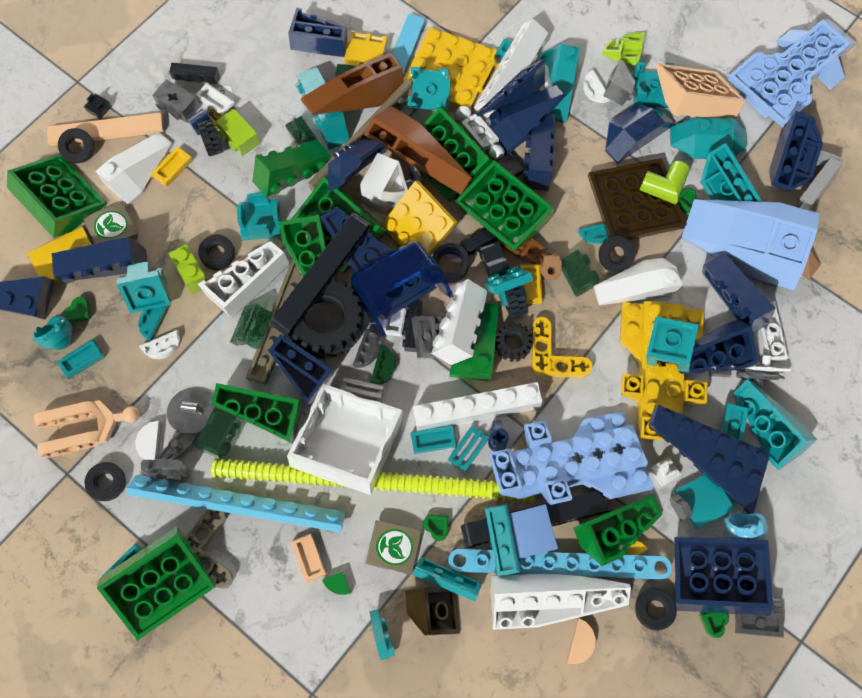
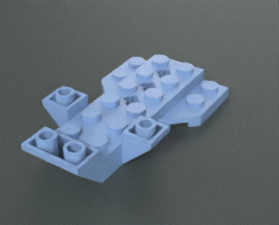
(810, 55)
(550, 467)

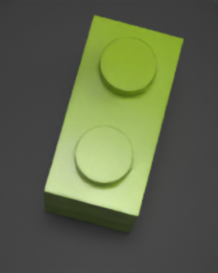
(238, 132)
(188, 268)

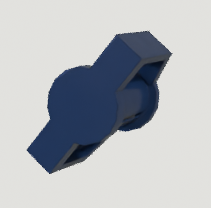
(498, 437)

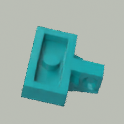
(384, 644)

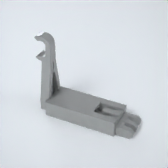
(830, 167)

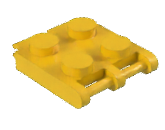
(364, 50)

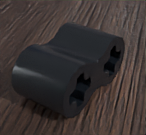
(493, 258)

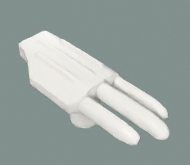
(765, 366)

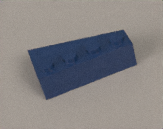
(97, 260)
(738, 292)

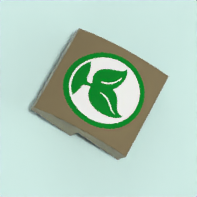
(110, 224)
(393, 547)

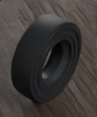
(76, 133)
(608, 245)
(219, 263)
(93, 475)
(642, 612)

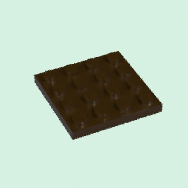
(628, 210)

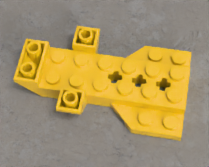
(656, 383)

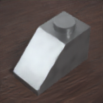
(620, 84)

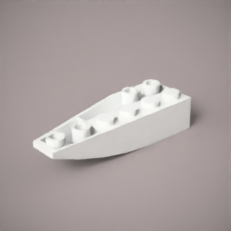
(551, 598)

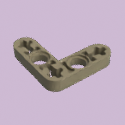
(207, 516)

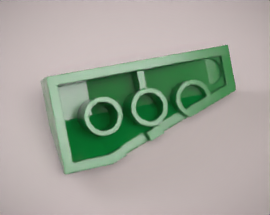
(303, 240)
(481, 363)
(611, 534)

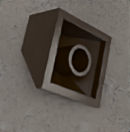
(433, 610)

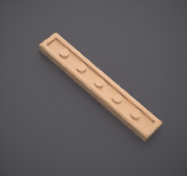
(111, 128)

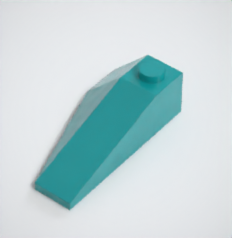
(562, 69)
(773, 425)

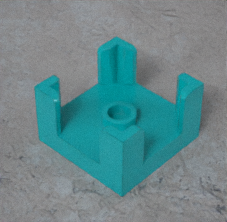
(648, 87)
(430, 89)
(672, 343)

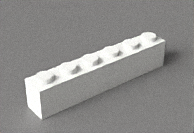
(518, 56)
(477, 407)

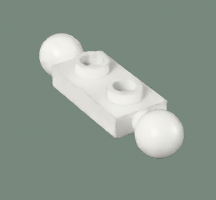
(480, 132)

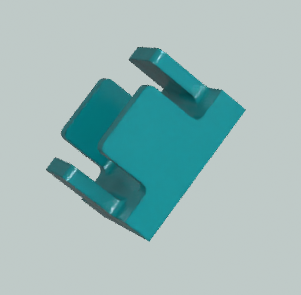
(259, 217)
(143, 289)

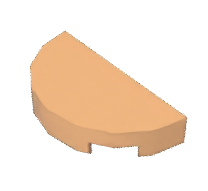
(582, 643)

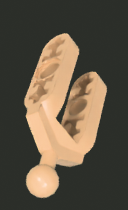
(105, 419)

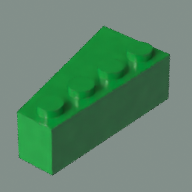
(266, 411)

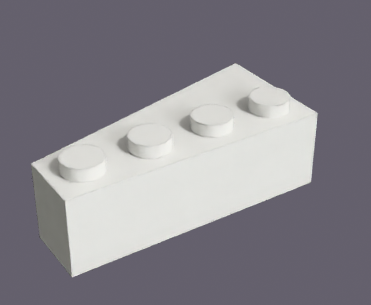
(245, 278)
(460, 322)

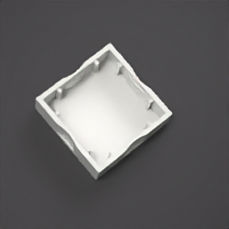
(345, 439)

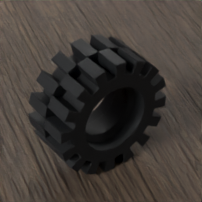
(210, 137)
(517, 330)

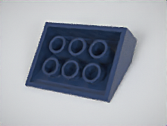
(723, 576)

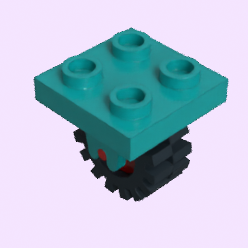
(510, 290)

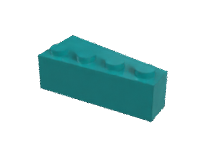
(330, 124)

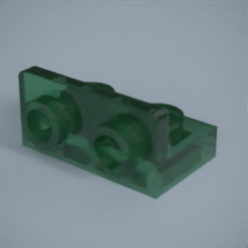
(579, 273)
(251, 326)

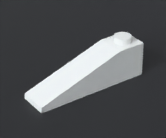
(131, 169)
(642, 281)

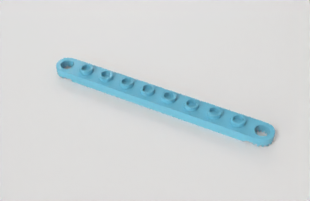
(567, 564)

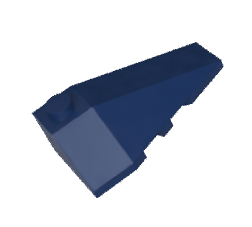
(520, 86)
(516, 119)
(724, 348)

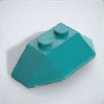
(702, 135)
(725, 178)

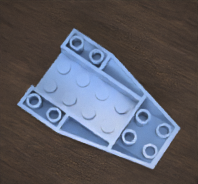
(761, 237)

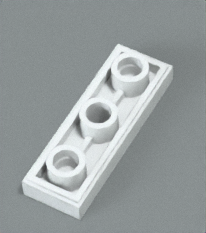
(773, 342)

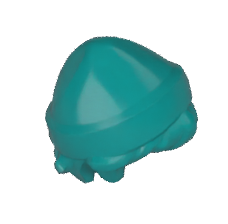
(55, 334)

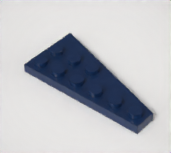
(368, 252)
(720, 457)

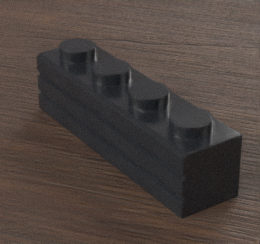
(194, 73)
(476, 240)
(414, 309)

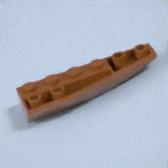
(358, 88)
(418, 147)

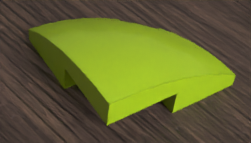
(626, 49)

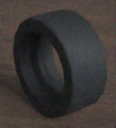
(452, 248)

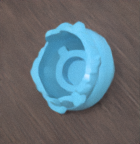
(746, 526)

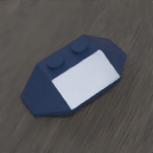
(634, 130)
(796, 153)
(351, 161)

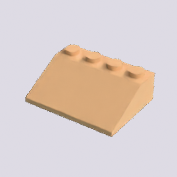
(698, 92)

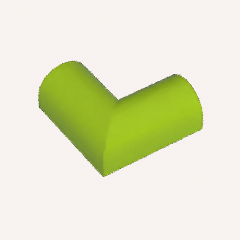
(669, 187)

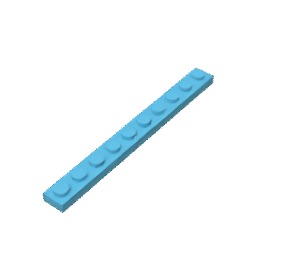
(237, 503)

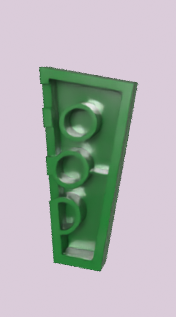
(288, 167)

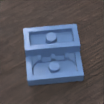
(533, 531)

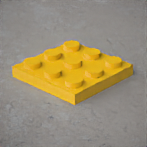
(419, 219)

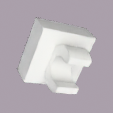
(665, 471)

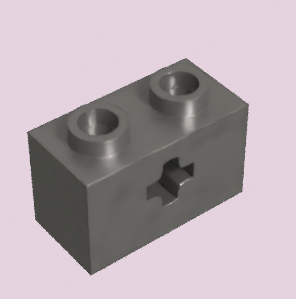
(176, 101)

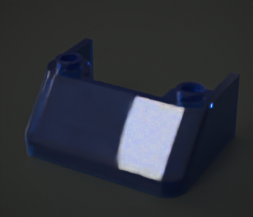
(390, 273)

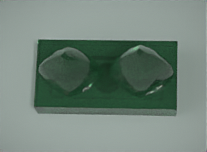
(300, 131)

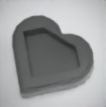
(681, 507)

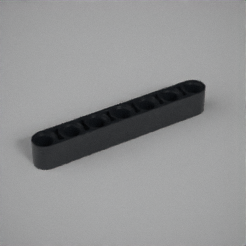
(320, 275)
(578, 508)

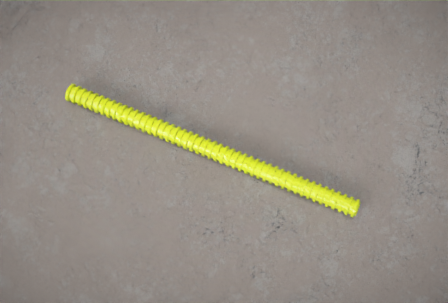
(384, 481)

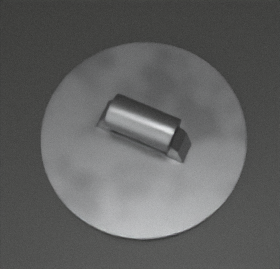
(190, 410)

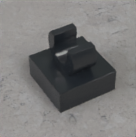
(97, 105)

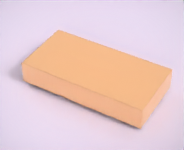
(309, 558)

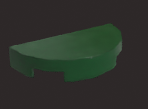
(384, 367)

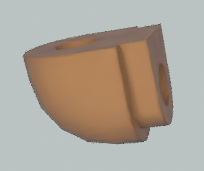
(550, 266)

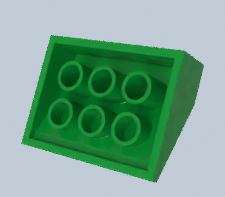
(459, 146)
(54, 194)
(323, 201)
(505, 206)
(155, 583)

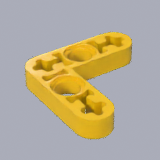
(550, 361)

